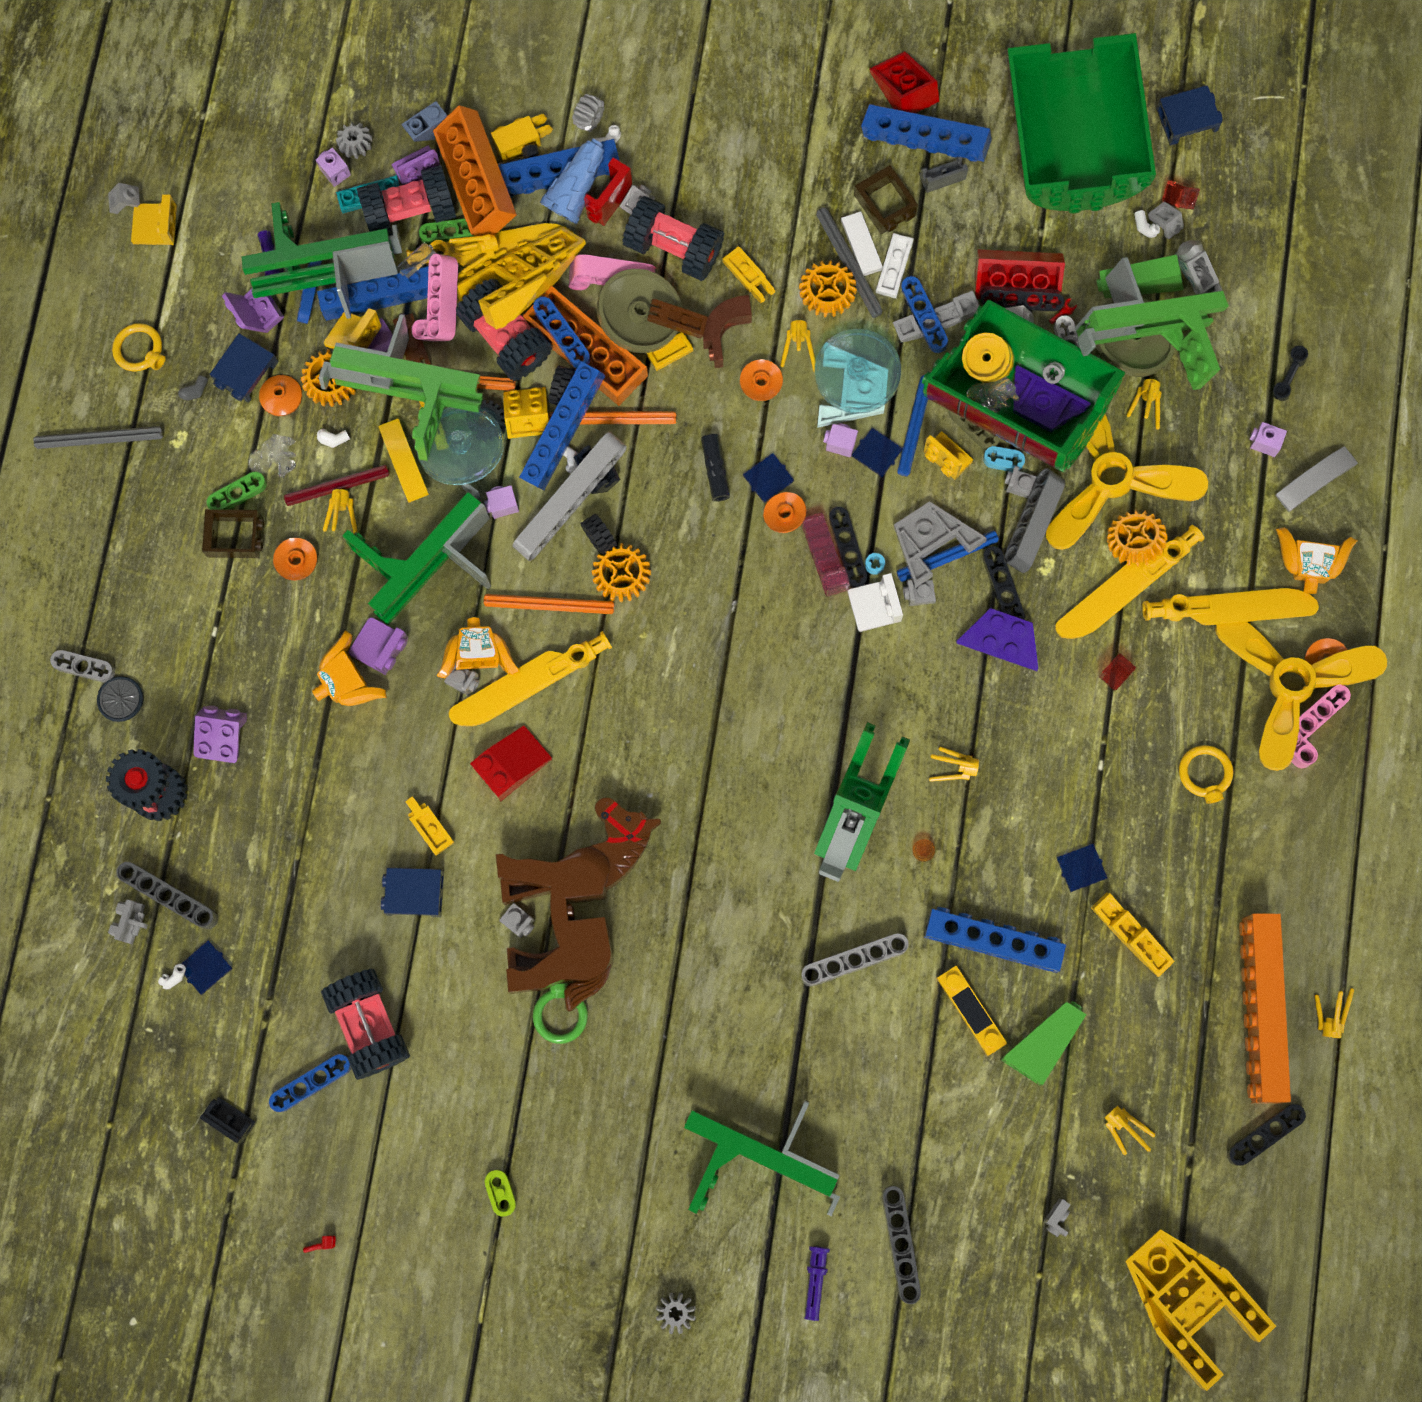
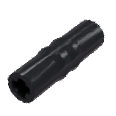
(715, 467)

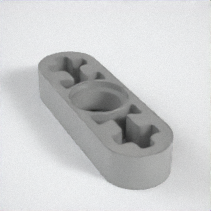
(66, 668)

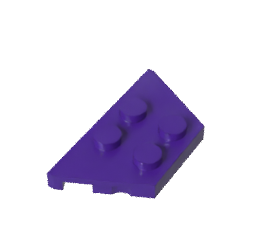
(1045, 402)
(1003, 638)

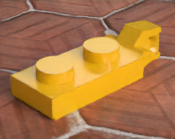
(429, 826)

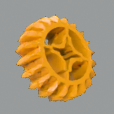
(836, 275)
(312, 384)
(1139, 545)
(630, 558)

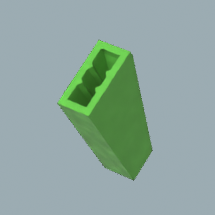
(1151, 276)
(1044, 1045)

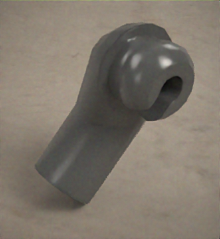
(194, 391)

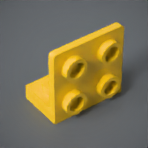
(155, 223)
(355, 330)
(525, 412)
(947, 455)

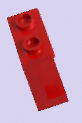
(603, 208)

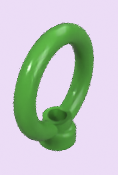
(557, 991)

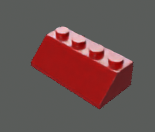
(1018, 270)

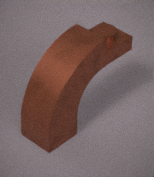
(726, 315)

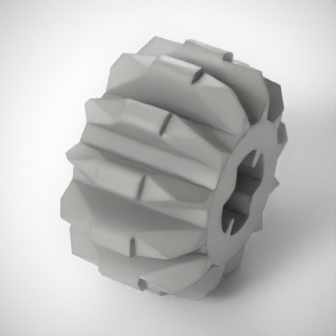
(588, 112)
(359, 134)
(680, 1306)

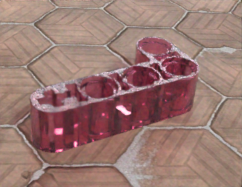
(831, 574)

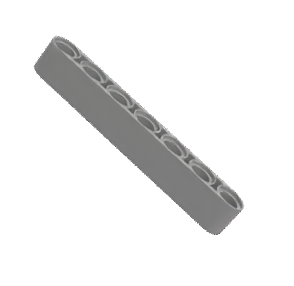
(569, 496)

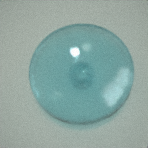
(857, 371)
(464, 447)

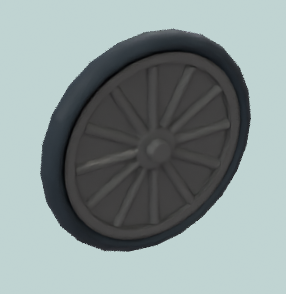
(120, 699)

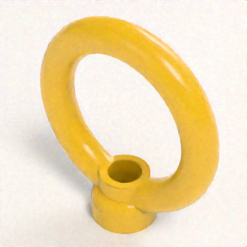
(152, 359)
(1213, 793)

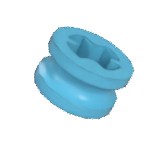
(873, 556)

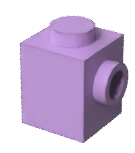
(333, 167)
(840, 439)
(1267, 439)
(501, 501)

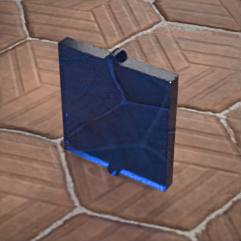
(877, 452)
(768, 478)
(1081, 868)
(205, 967)

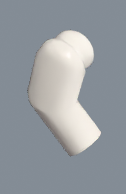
(614, 133)
(1145, 228)
(330, 439)
(569, 454)
(177, 976)

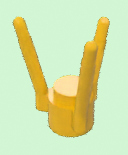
(486, 244)
(798, 333)
(1149, 393)
(339, 502)
(966, 765)
(1334, 1027)
(1119, 1118)

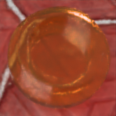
(923, 850)

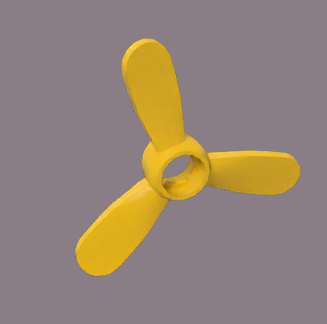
(1157, 480)
(1282, 726)

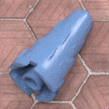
(568, 191)

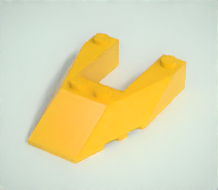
(524, 272)
(1183, 1294)

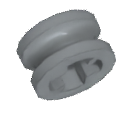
(1049, 378)

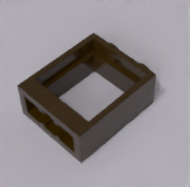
(874, 183)
(210, 533)

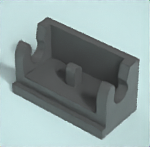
(943, 175)

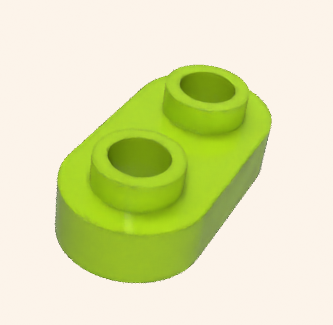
(500, 1193)

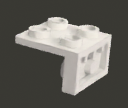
(875, 604)

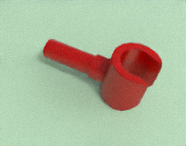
(1064, 311)
(328, 1242)

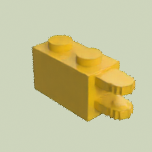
(522, 132)

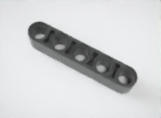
(1034, 520)
(157, 891)
(907, 1255)

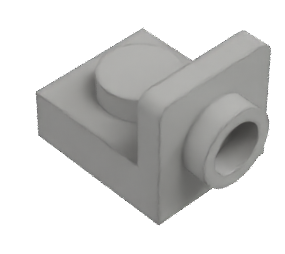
(122, 196)
(634, 196)
(1167, 218)
(1020, 482)
(920, 595)
(463, 680)
(518, 921)
(1058, 1213)

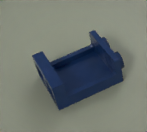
(1188, 113)
(242, 367)
(413, 892)

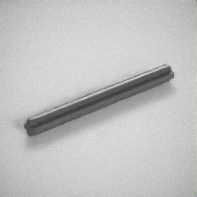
(849, 261)
(98, 437)

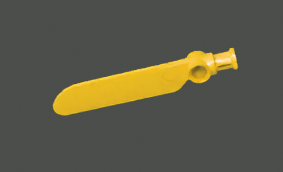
(506, 239)
(1122, 589)
(1234, 606)
(520, 686)

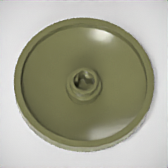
(625, 309)
(1139, 355)

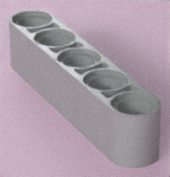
(864, 954)

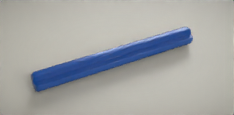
(913, 431)
(948, 555)

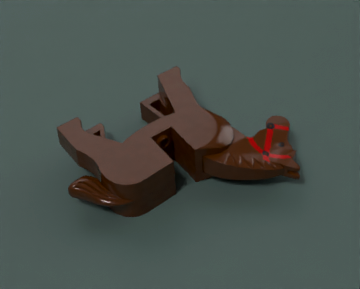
(580, 877)

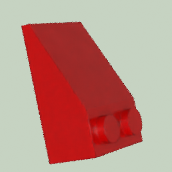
(906, 83)
(510, 762)

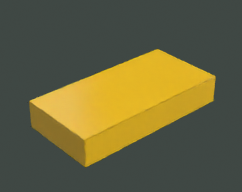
(671, 352)

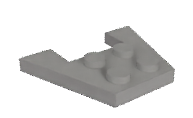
(927, 531)

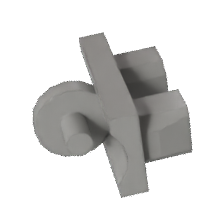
(129, 923)

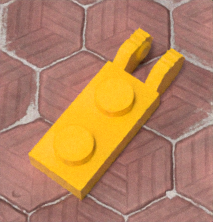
(747, 273)

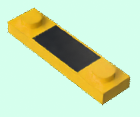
(971, 1011)

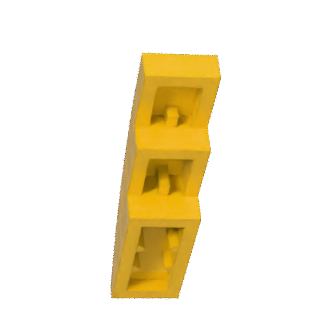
(403, 460)
(1132, 934)

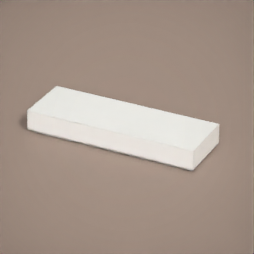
(861, 243)
(894, 265)

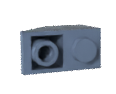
(421, 125)

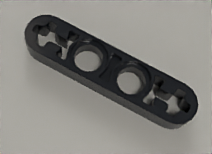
(1023, 294)
(849, 547)
(1006, 586)
(1268, 1138)

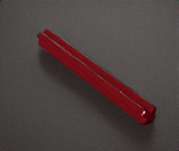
(340, 483)

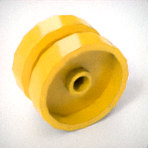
(977, 365)

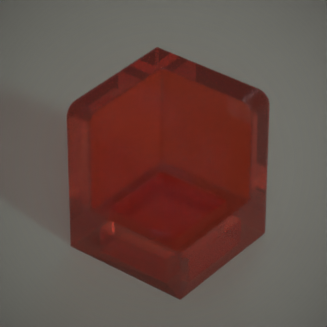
(1180, 194)
(1117, 672)

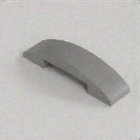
(948, 315)
(1316, 478)

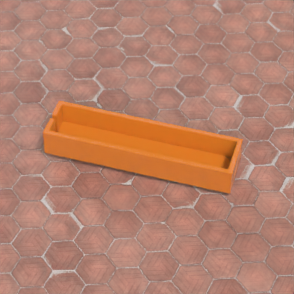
(1265, 1009)

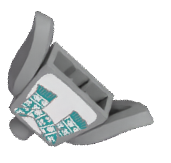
(1197, 267)

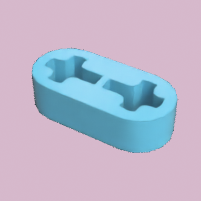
(1003, 453)

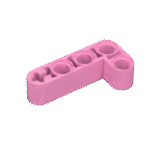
(598, 270)
(440, 302)
(1315, 720)

